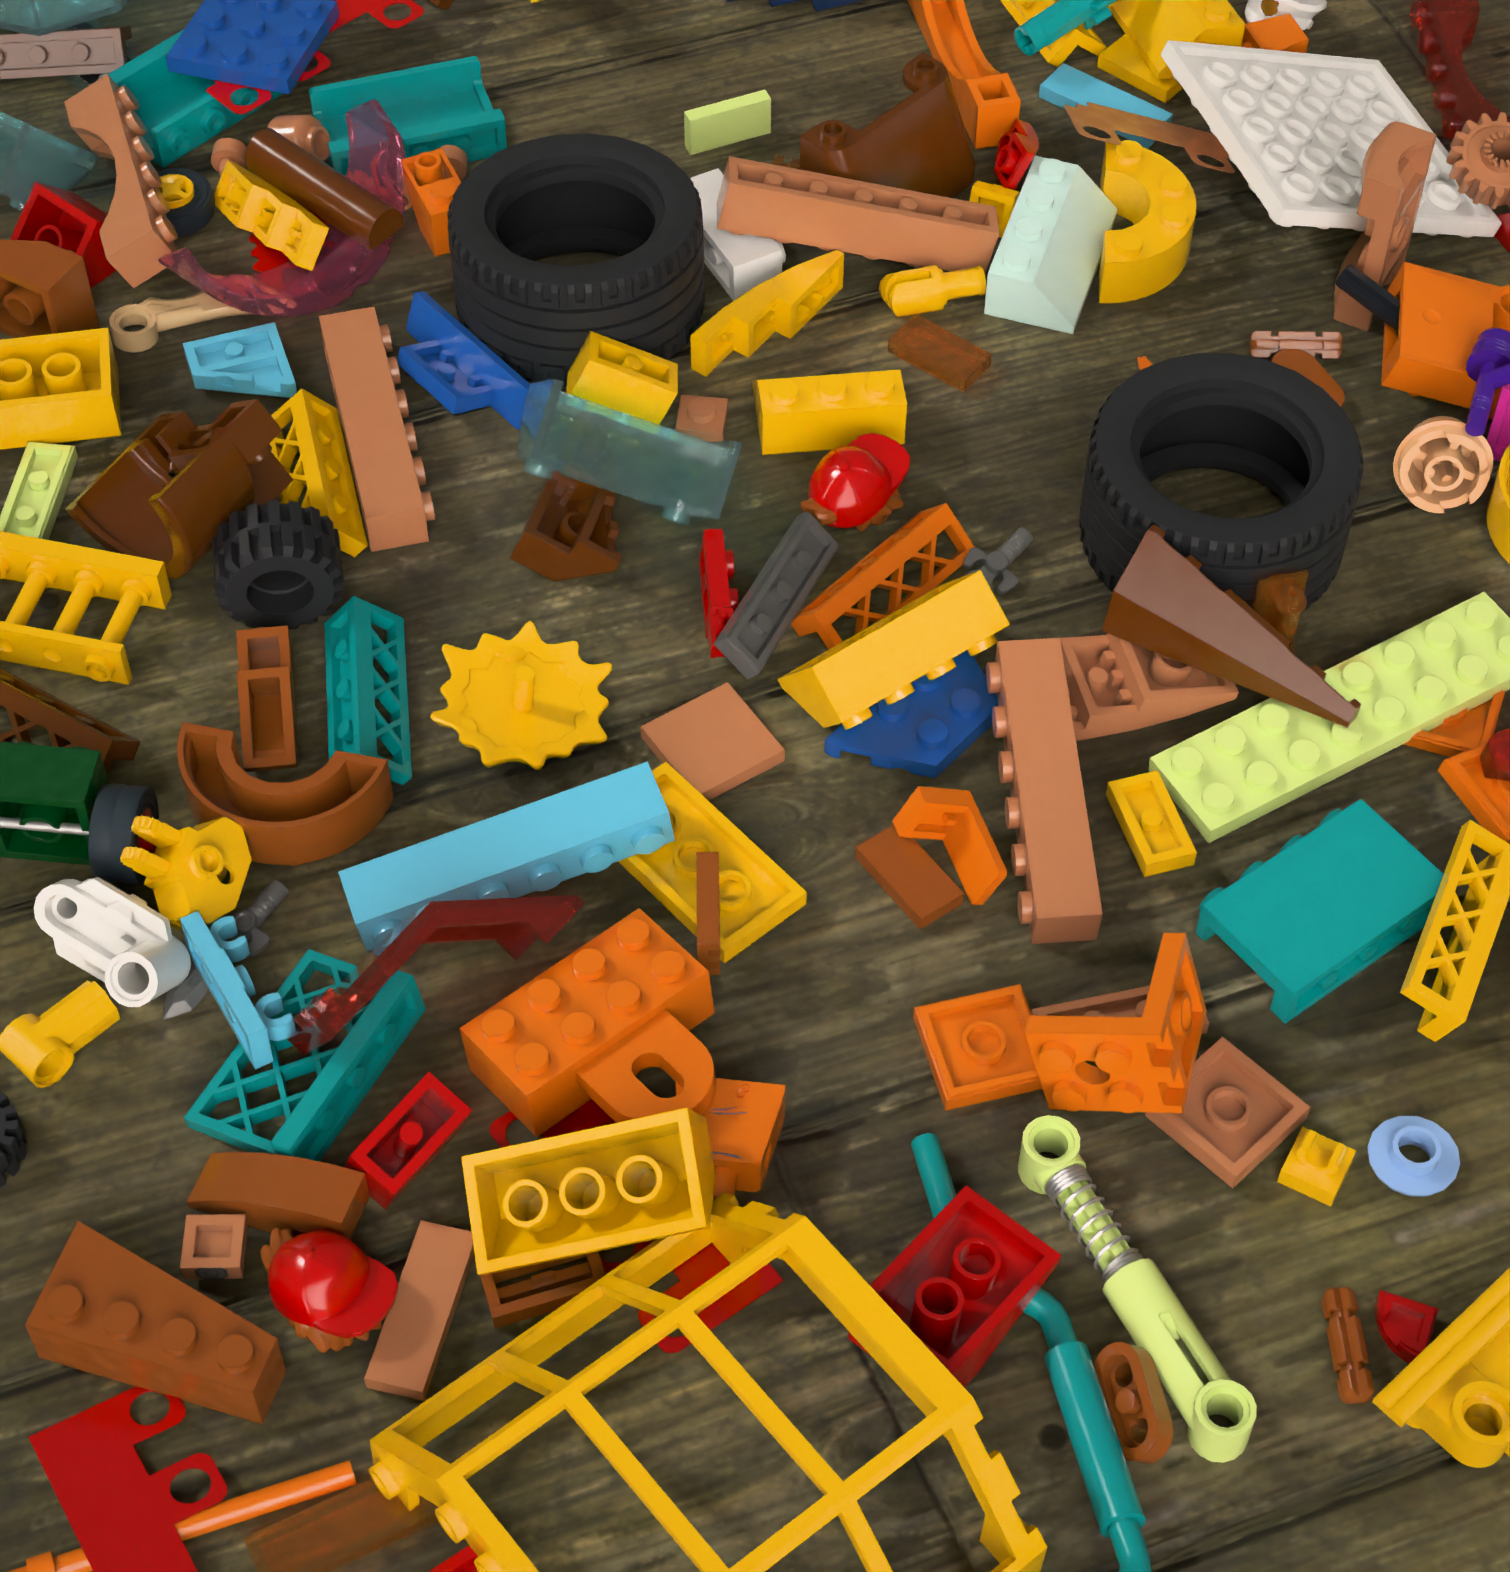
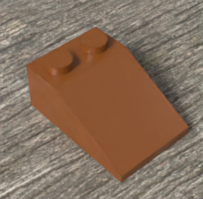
(43, 290)

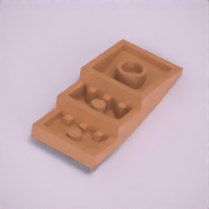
(1129, 687)

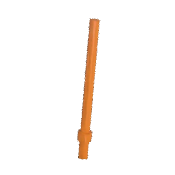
(222, 1514)

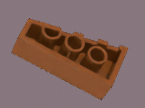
(151, 1331)

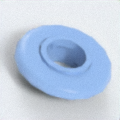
(1408, 1176)

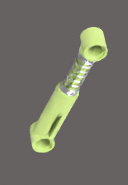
(1140, 1295)

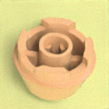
(1442, 465)

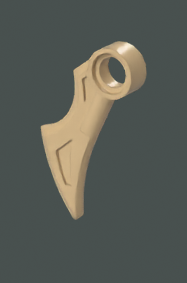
(163, 315)

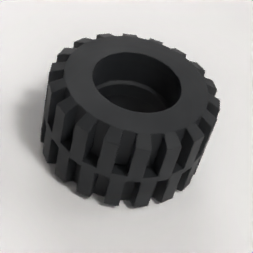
(277, 565)

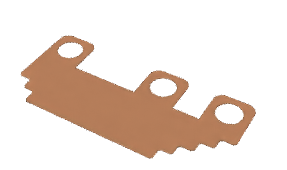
(1110, 119)

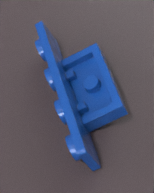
(458, 365)

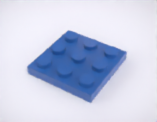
(253, 41)

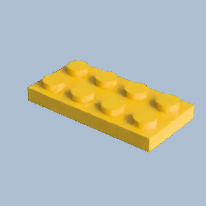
(752, 887)

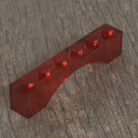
(1444, 34)

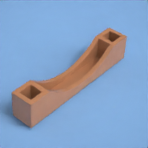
(137, 224)

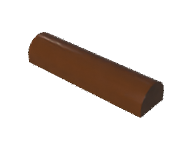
(321, 189)

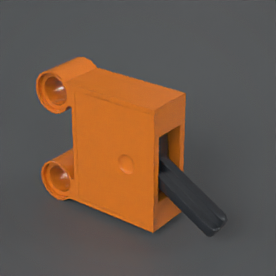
(1430, 328)

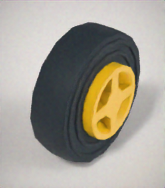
(188, 198)

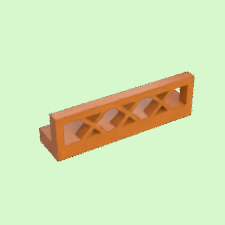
(880, 563)

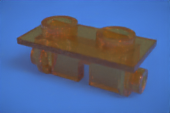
(1281, 602)

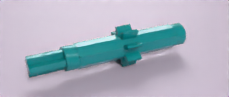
(1057, 21)

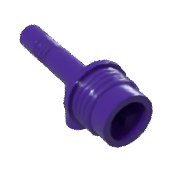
(1490, 370)

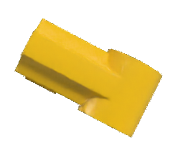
(47, 1043)

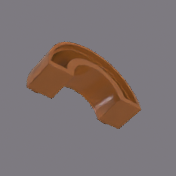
(283, 820)

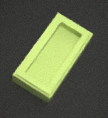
(727, 122)

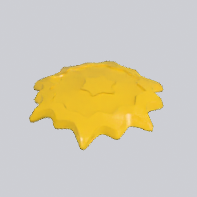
(522, 698)

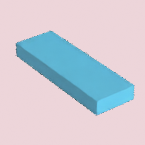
(1075, 87)

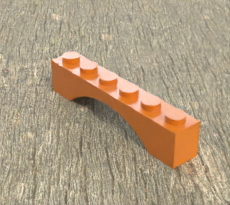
(982, 94)

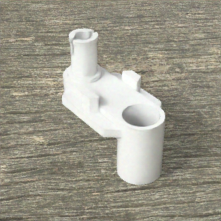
(113, 938)

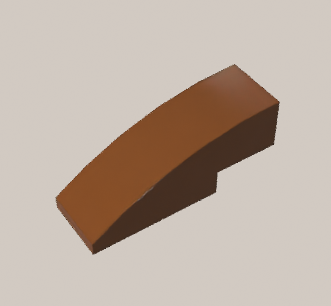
(267, 698)
(281, 1192)

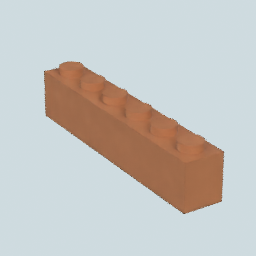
(855, 216)
(374, 429)
(1046, 792)

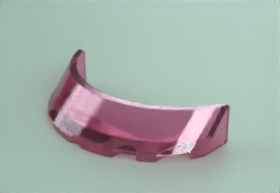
(342, 261)

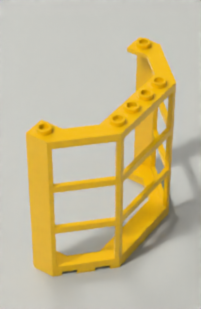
(749, 1241)

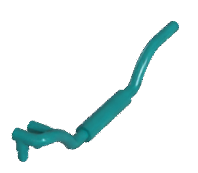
(1077, 1393)

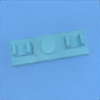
(234, 987)

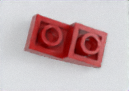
(1015, 153)

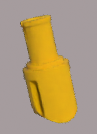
(929, 288)

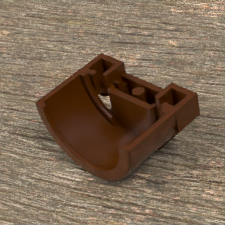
(217, 470)

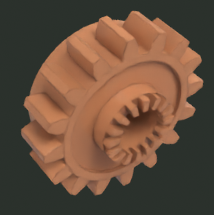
(1482, 160)

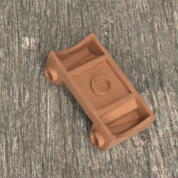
(1390, 198)

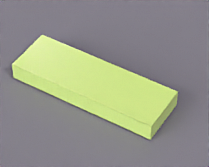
(38, 489)

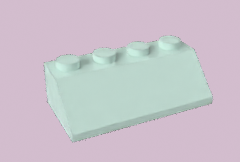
(1049, 247)

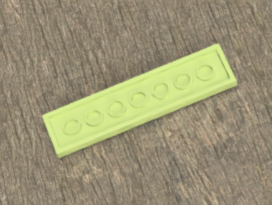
(1284, 752)

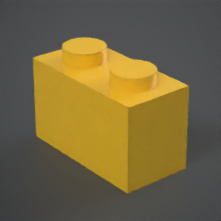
(623, 378)

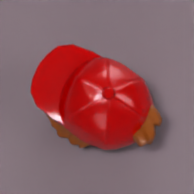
(858, 483)
(327, 1287)

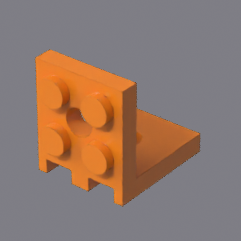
(1140, 1060)

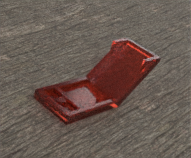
(508, 921)

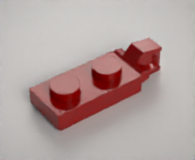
(718, 600)

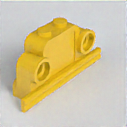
(1461, 1383)

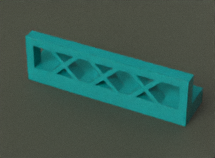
(355, 685)

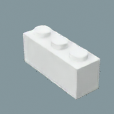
(734, 259)

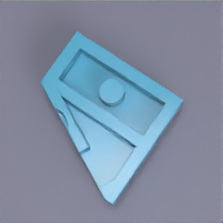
(242, 362)

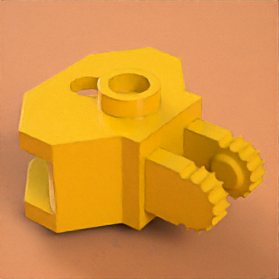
(191, 866)

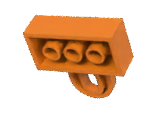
(594, 1026)

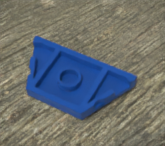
(926, 726)

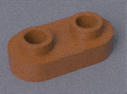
(1135, 1407)

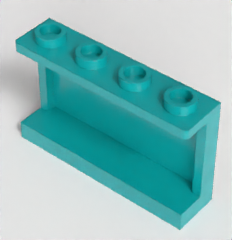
(176, 105)
(426, 105)
(1323, 906)

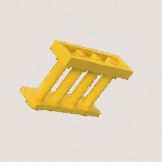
(87, 575)

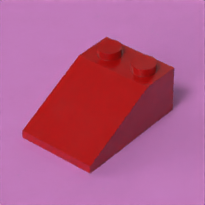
(965, 1281)

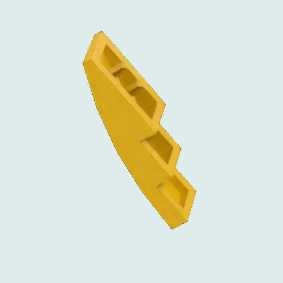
(270, 215)
(776, 305)

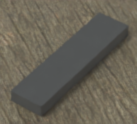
(776, 595)

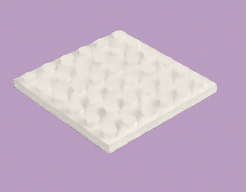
(1303, 130)

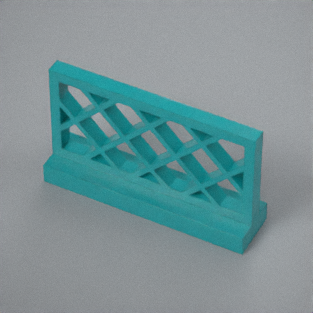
(342, 1073)

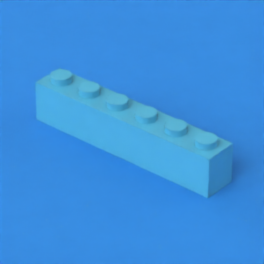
(513, 851)

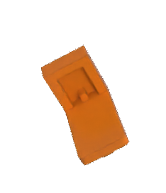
(955, 820)

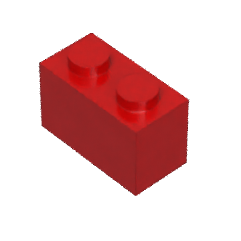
(409, 1139)

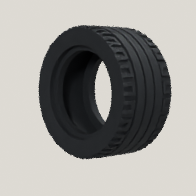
(576, 198)
(1233, 418)

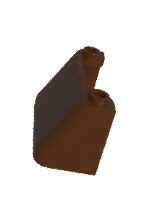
(909, 147)

